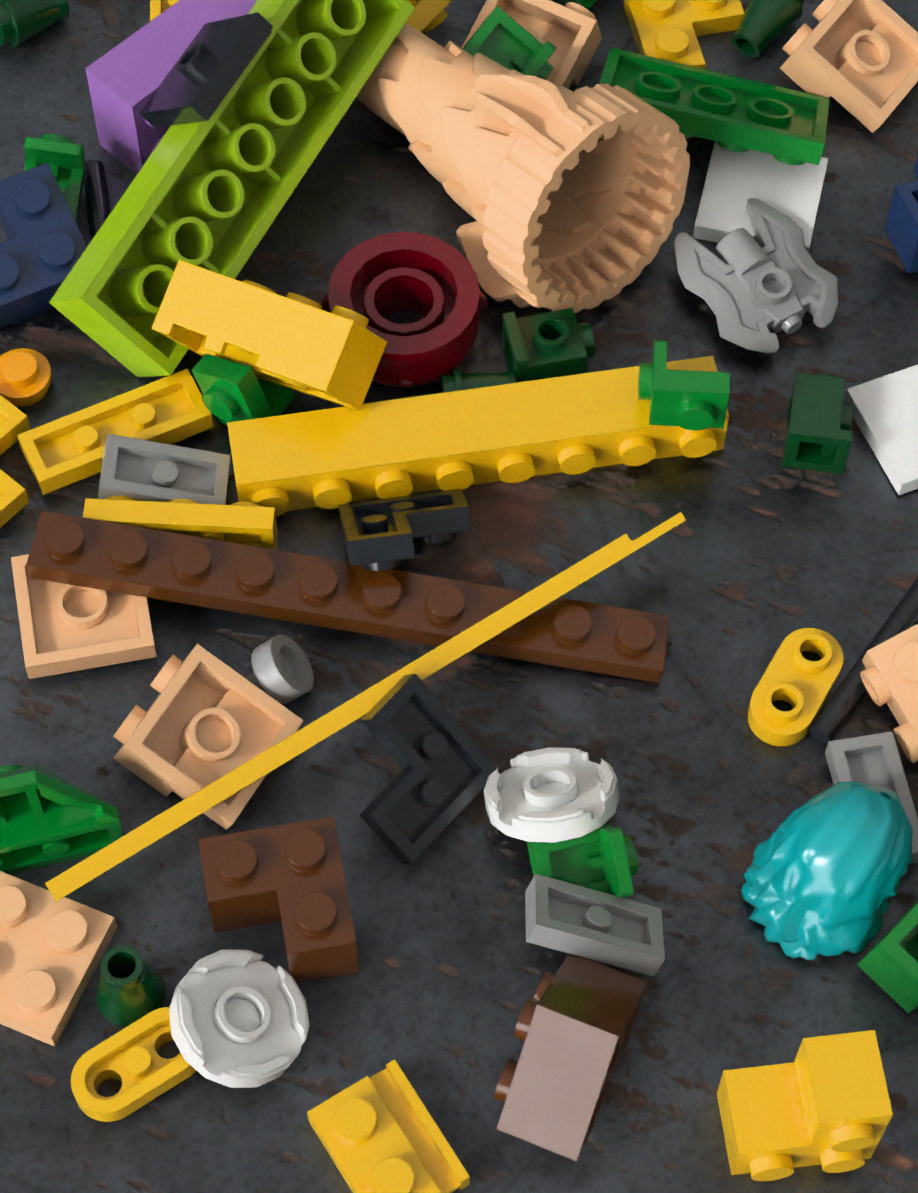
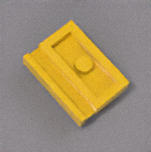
(386, 1138)

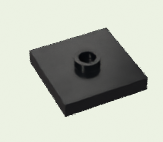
(207, 70)

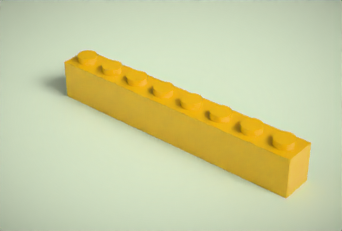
(457, 440)

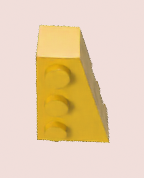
(276, 335)

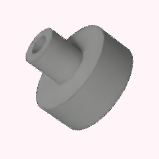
(281, 669)

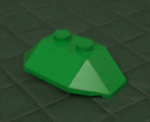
(49, 820)

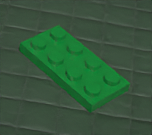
(726, 107)

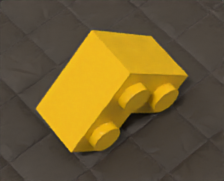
(807, 1112)

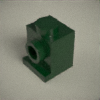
(546, 345)
(818, 424)

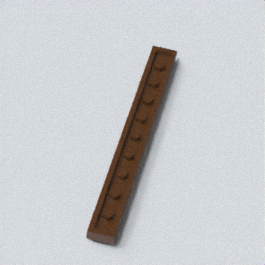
(341, 595)

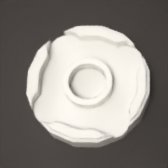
(551, 795)
(238, 1019)

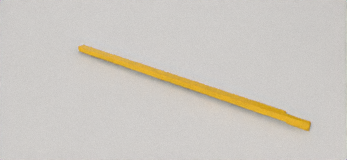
(348, 712)

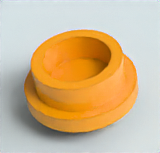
(24, 376)

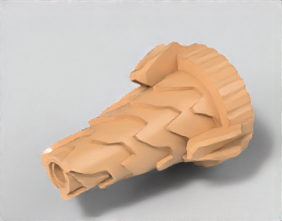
(560, 180)

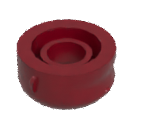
(413, 276)

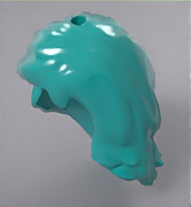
(830, 870)

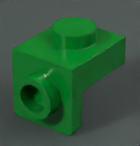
(511, 45)
(65, 161)
(235, 392)
(682, 396)
(596, 861)

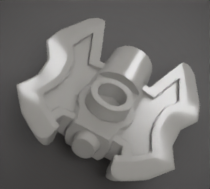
(758, 284)

